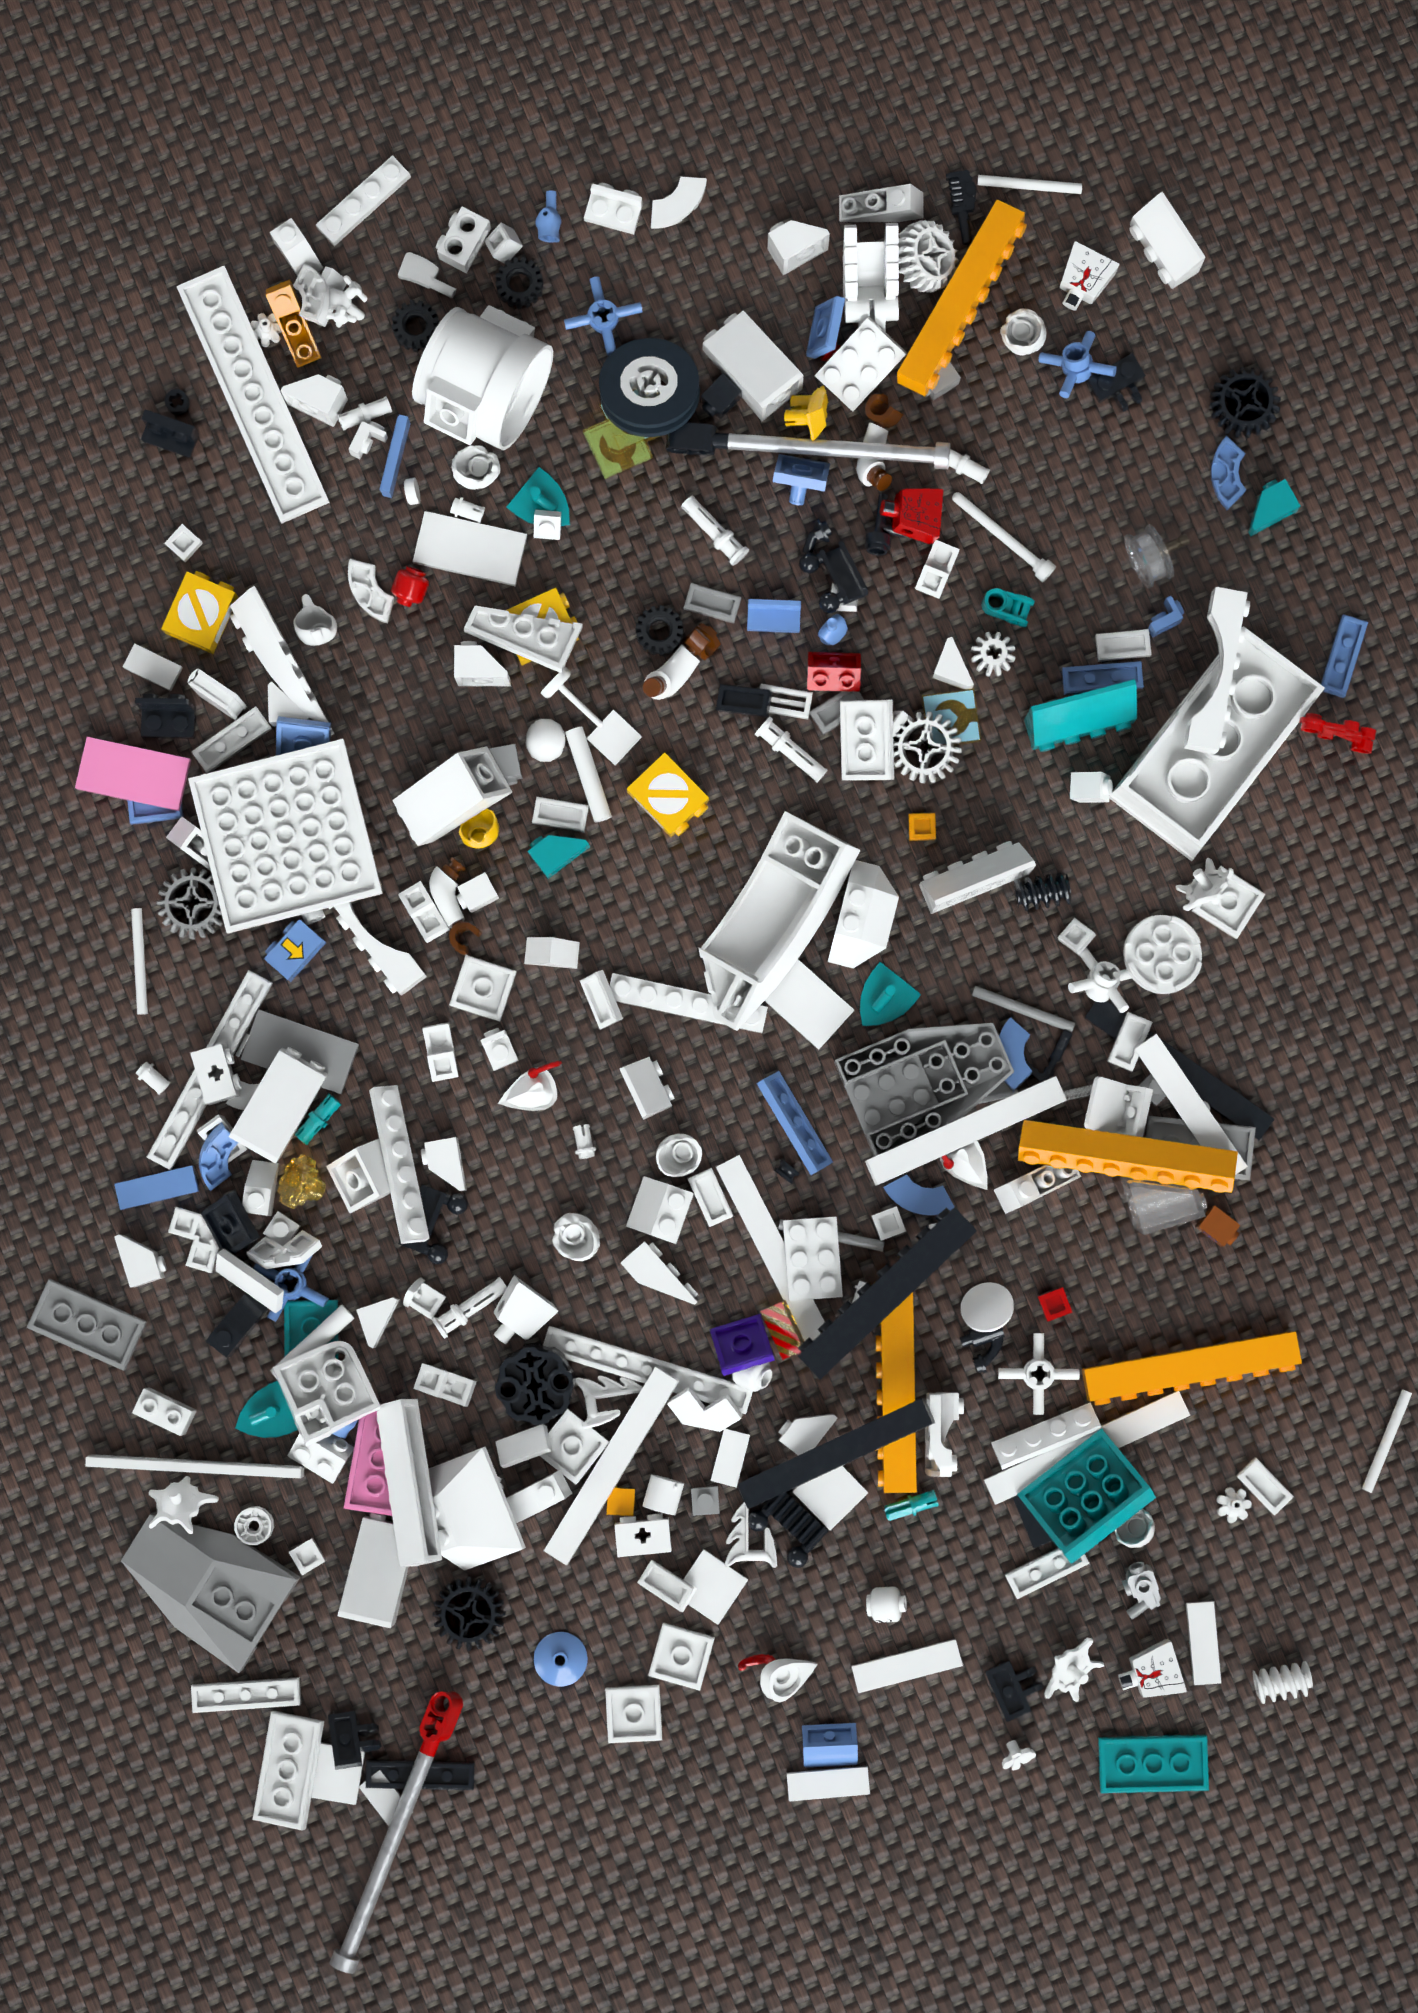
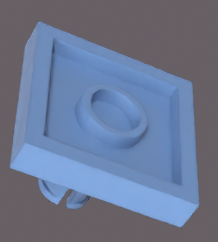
(801, 475)

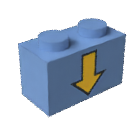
(294, 949)

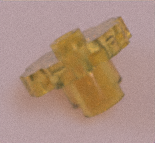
(300, 1182)

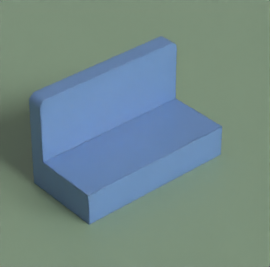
(773, 615)
(830, 1745)

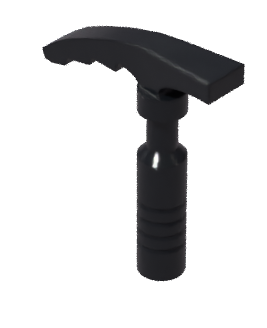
(1055, 1057)

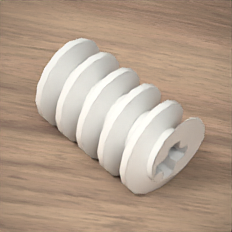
(1283, 1682)

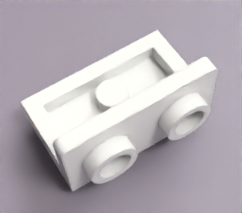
(322, 1457)

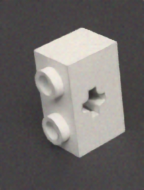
(205, 1063)
(164, 1411)
(630, 1545)

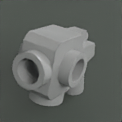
(1143, 1586)

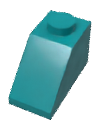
(1273, 505)
(555, 852)

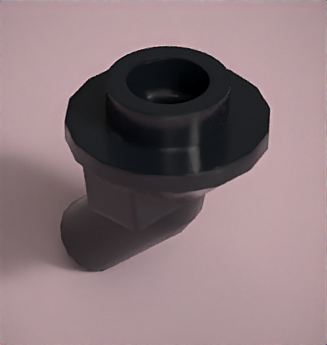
(821, 532)

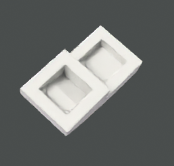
(937, 569)
(423, 912)
(440, 1051)
(445, 1385)

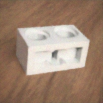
(469, 241)

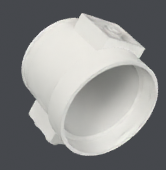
(482, 376)

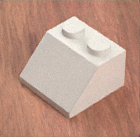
(796, 244)
(317, 397)
(477, 667)
(646, 1087)
(360, 1176)
(660, 1210)

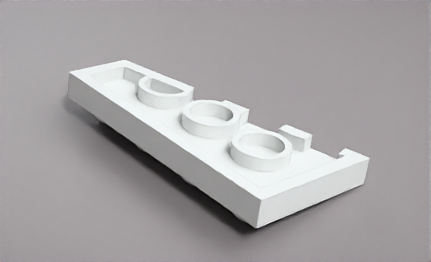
(533, 638)

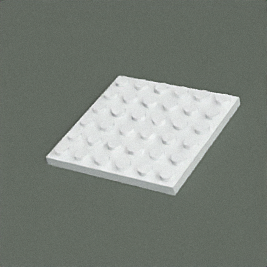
(285, 836)

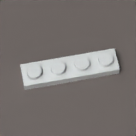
(363, 200)
(1046, 1436)

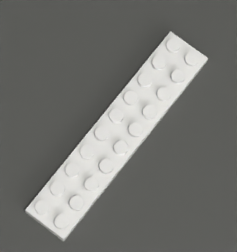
(253, 394)

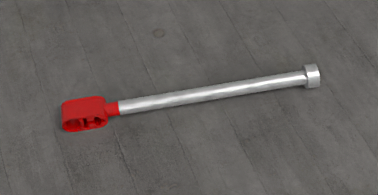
(433, 1731)

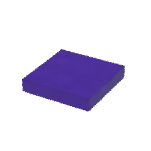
(741, 1344)

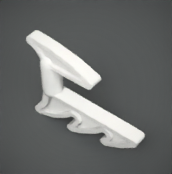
(595, 1391)
(740, 1550)

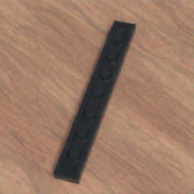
(1209, 1088)
(836, 1453)

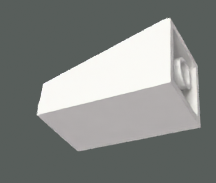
(753, 364)
(451, 795)
(279, 1104)
(374, 1576)

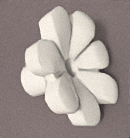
(266, 329)
(1228, 1504)
(1017, 1756)

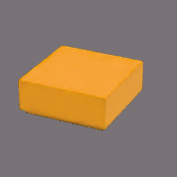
(922, 826)
(621, 1502)

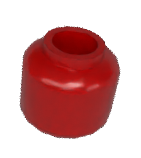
(410, 586)

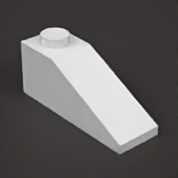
(538, 1496)

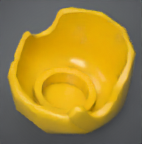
(480, 830)

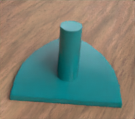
(540, 493)
(885, 997)
(266, 1414)

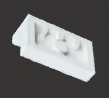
(613, 208)

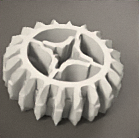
(926, 256)
(925, 759)

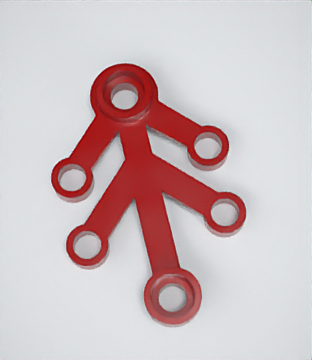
(1349, 730)

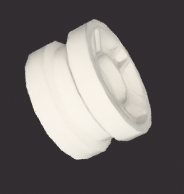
(248, 1535)

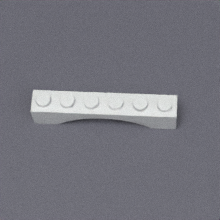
(1226, 616)
(398, 966)

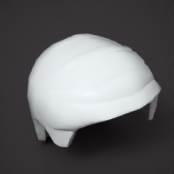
(678, 1155)

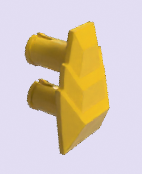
(808, 411)

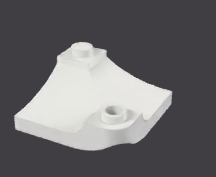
(325, 1391)
(944, 1409)

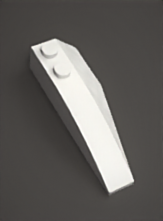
(273, 652)

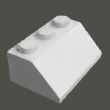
(1166, 241)

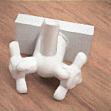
(341, 300)

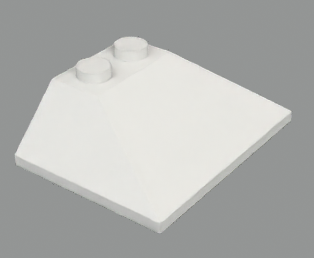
(472, 1511)

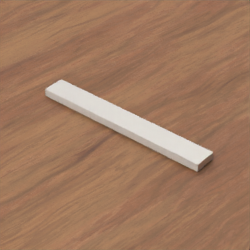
(191, 1101)
(965, 1130)
(767, 1241)
(639, 1367)
(1120, 1430)
(611, 1465)
(194, 1466)

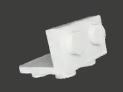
(1118, 1107)

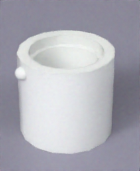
(663, 1494)

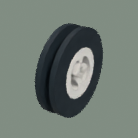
(657, 407)

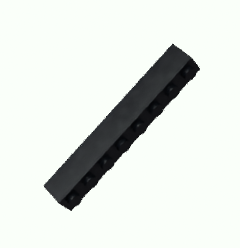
(886, 1293)

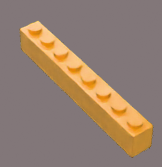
(961, 297)
(1127, 1156)
(1192, 1366)
(897, 1391)

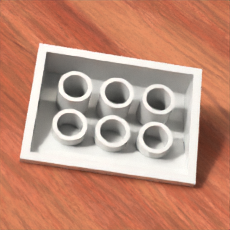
(976, 877)

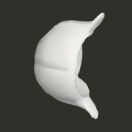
(314, 624)

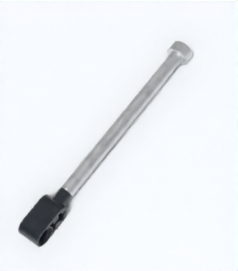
(703, 439)

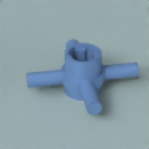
(600, 306)
(1077, 363)
(300, 1289)

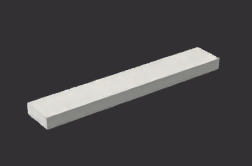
(1184, 1097)

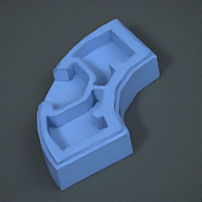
(1225, 473)
(1013, 1040)
(215, 1155)
(918, 1199)

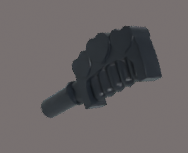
(963, 198)

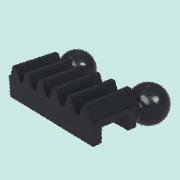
(842, 573)
(433, 1204)
(795, 1520)

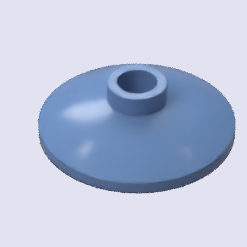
(570, 1648)

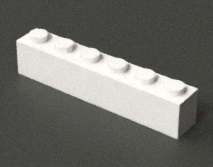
(408, 1483)

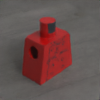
(916, 513)

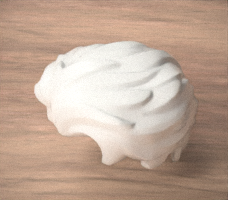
(1023, 332)
(475, 467)
(576, 1237)

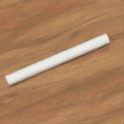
(1029, 184)
(139, 961)
(1386, 1441)

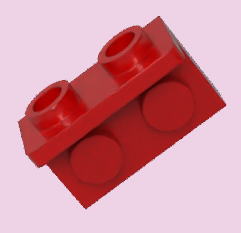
(834, 671)

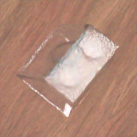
(1161, 1205)

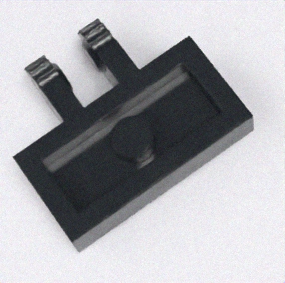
(1127, 374)
(1008, 1690)
(346, 1742)

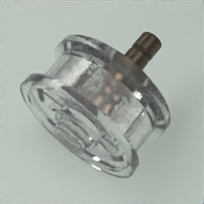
(1151, 556)

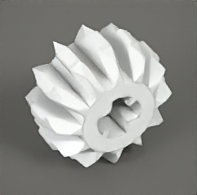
(987, 661)

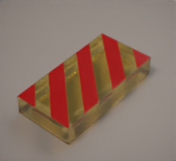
(783, 1329)

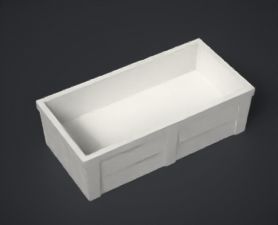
(1191, 792)

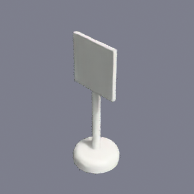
(612, 736)

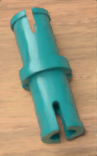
(318, 1119)

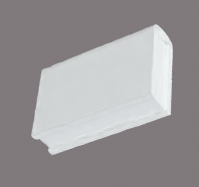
(216, 694)

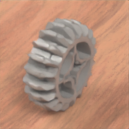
(193, 916)

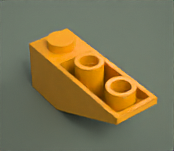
(294, 328)

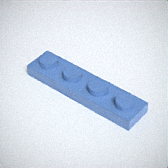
(794, 1122)

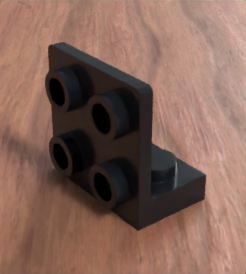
(167, 716)

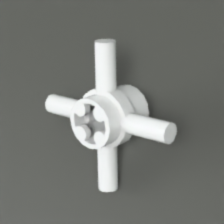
(1101, 981)
(1050, 1373)

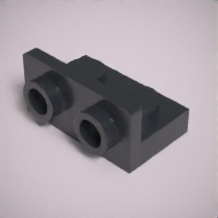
(169, 433)

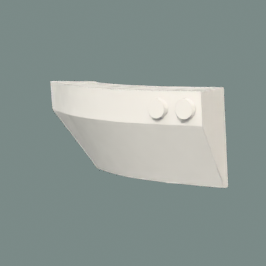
(774, 917)

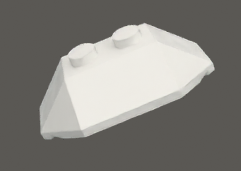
(864, 916)

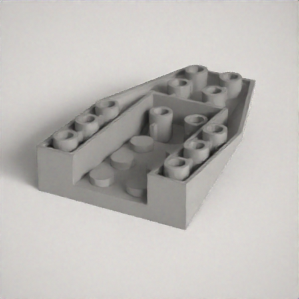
(921, 1080)
(210, 1586)

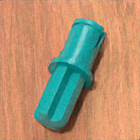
(911, 1505)

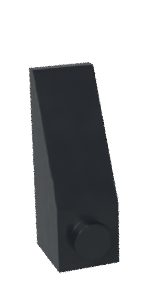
(236, 1325)

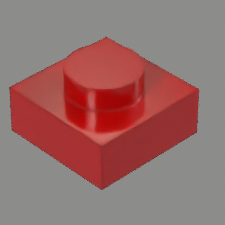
(1054, 1304)

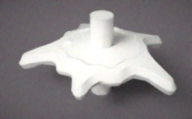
(1206, 885)
(179, 1503)
(1071, 1670)

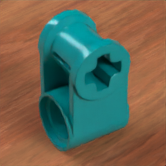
(1009, 606)

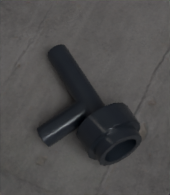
(879, 541)

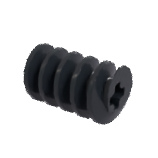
(1042, 891)

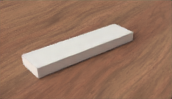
(907, 1665)
(246, 1694)

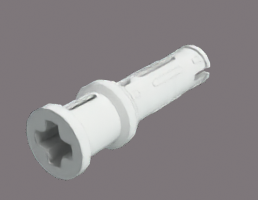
(722, 538)
(781, 742)
(459, 1313)

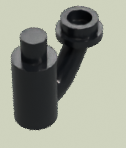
(979, 1338)

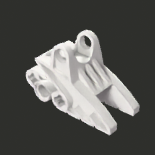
(871, 277)

